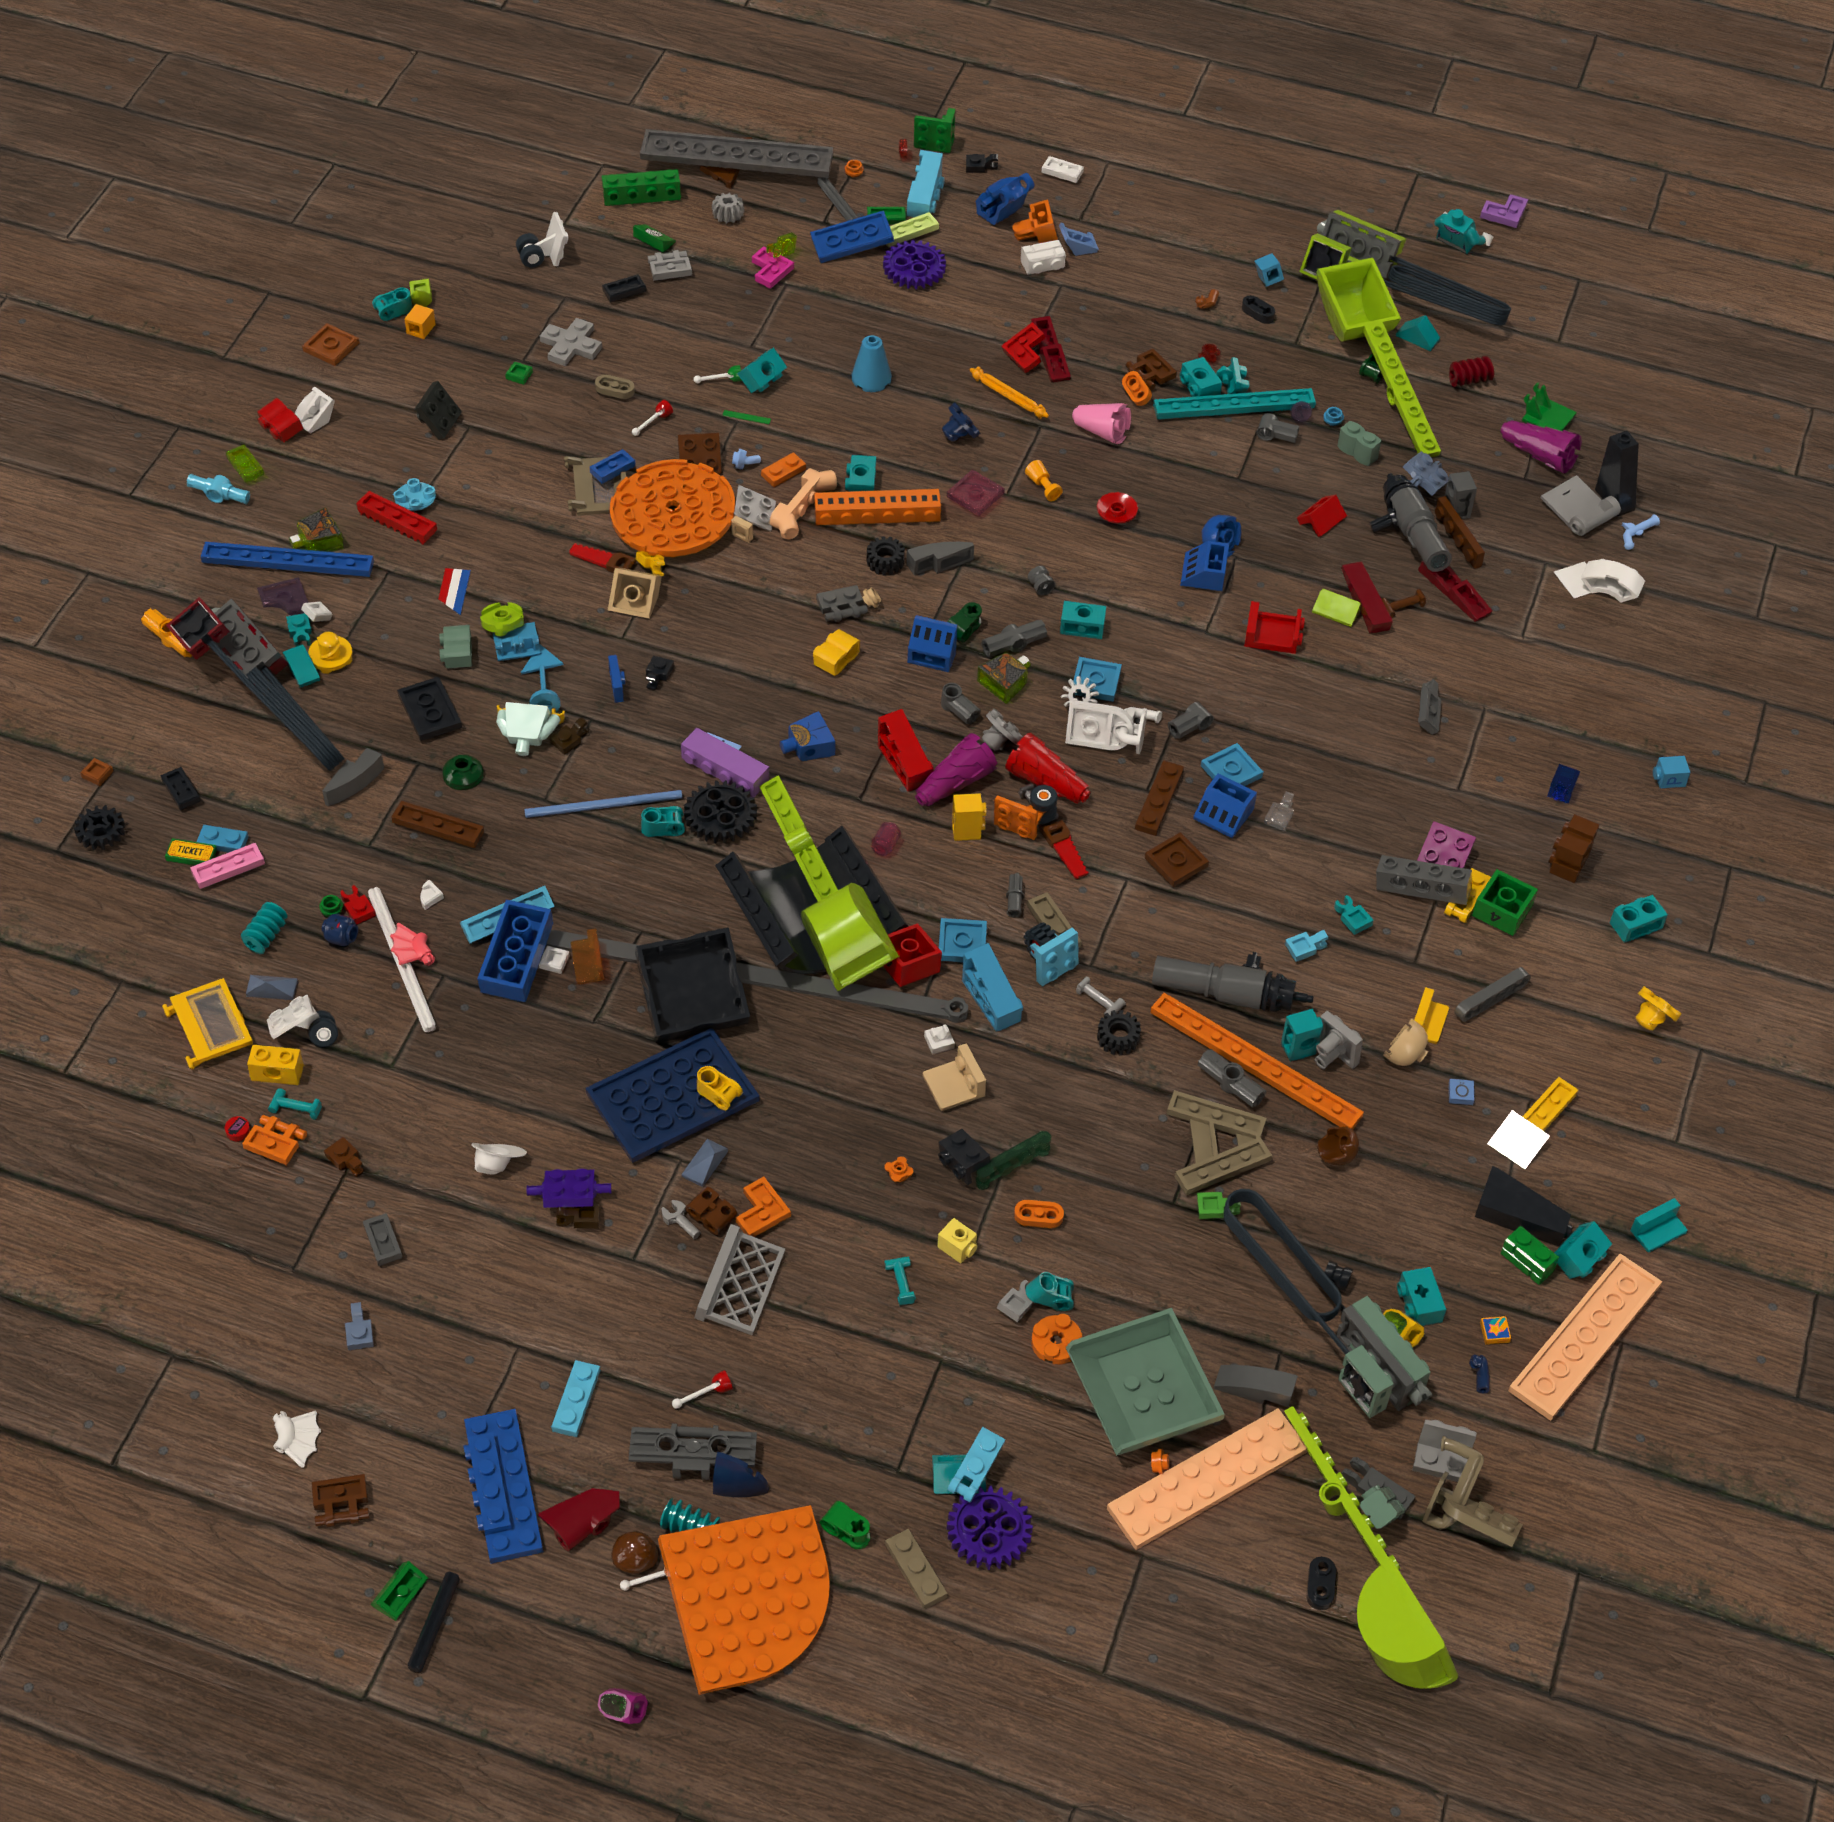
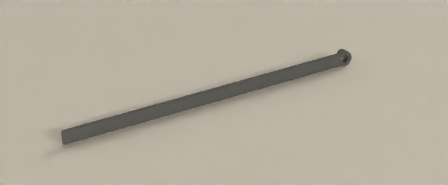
(798, 983)

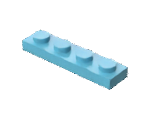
(486, 922)

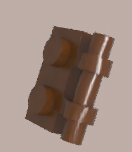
(1155, 365)
(338, 1493)

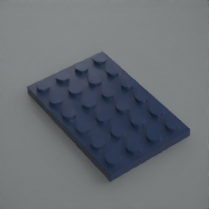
(659, 1097)

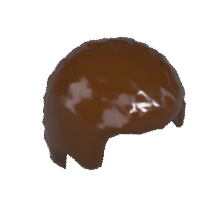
(1338, 1146)
(634, 1552)

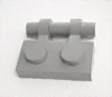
(669, 265)

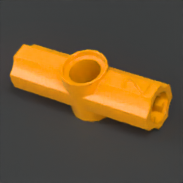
(157, 624)

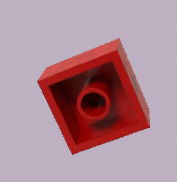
(917, 955)

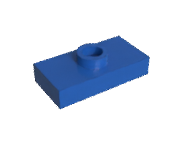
(612, 466)
(617, 678)

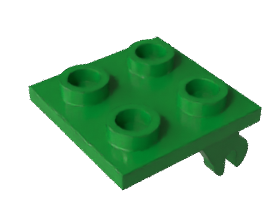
(1545, 412)

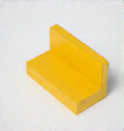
(1431, 1016)

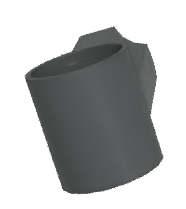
(1271, 428)
(954, 701)
(1194, 718)

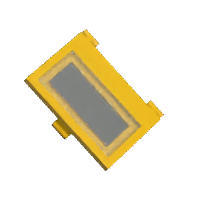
(209, 1021)

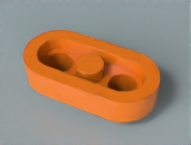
(1136, 388)
(1038, 1213)

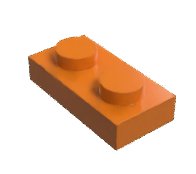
(783, 469)

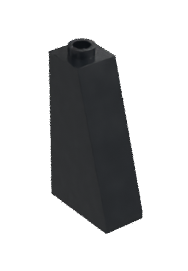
(1619, 471)
(1515, 1205)

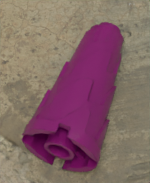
(1545, 444)
(959, 769)

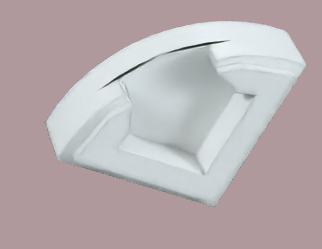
(430, 895)

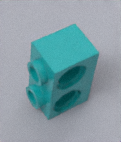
(1638, 918)

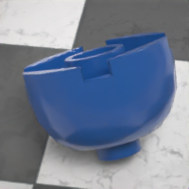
(1222, 529)

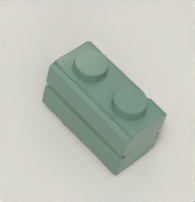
(1381, 1506)

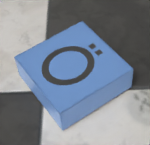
(1461, 1091)

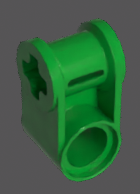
(846, 1525)

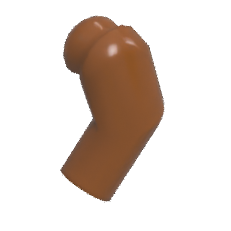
(1204, 303)

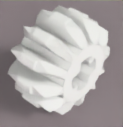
(1084, 689)

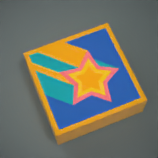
(1495, 1330)

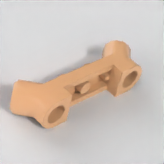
(785, 516)

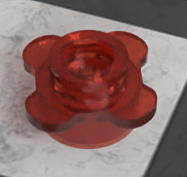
(1209, 352)

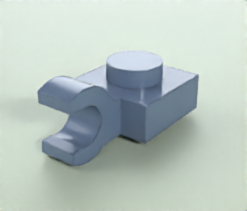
(358, 1332)

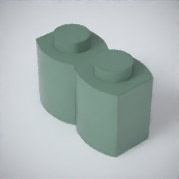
(1359, 443)
(457, 646)

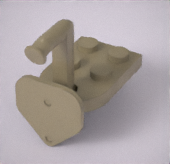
(1460, 1508)

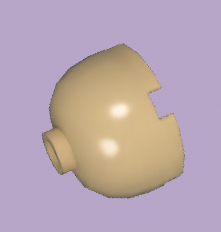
(1408, 1045)

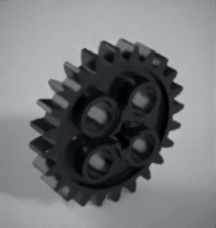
(720, 811)

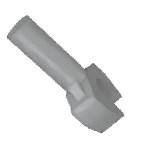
(678, 1217)

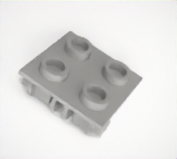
(754, 507)

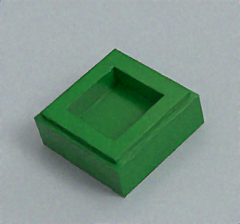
(519, 373)

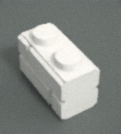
(1043, 257)

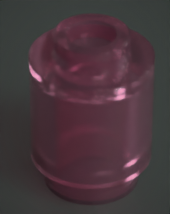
(885, 838)

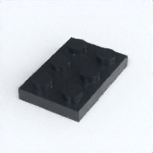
(429, 708)

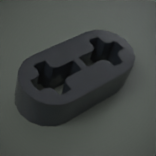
(1258, 309)

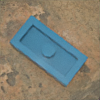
(224, 838)

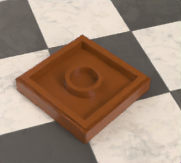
(330, 344)

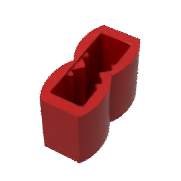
(279, 420)

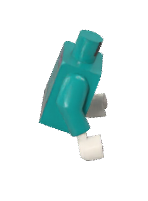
(1460, 231)

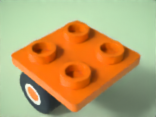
(1024, 819)

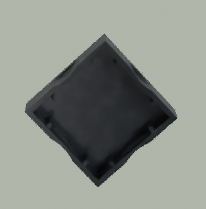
(692, 985)

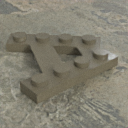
(1209, 1165)

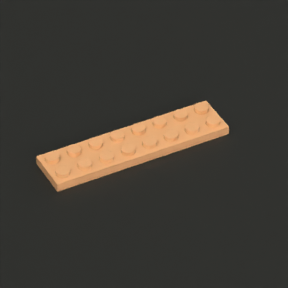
(1585, 1337)
(1206, 1479)

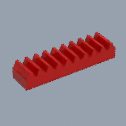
(396, 516)

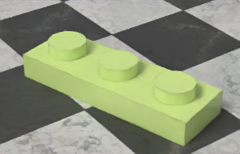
(913, 228)

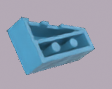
(991, 988)

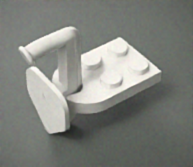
(1107, 725)

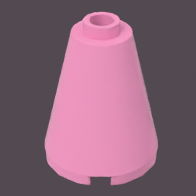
(1104, 420)

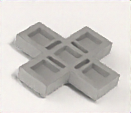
(570, 342)

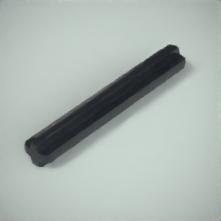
(433, 1622)

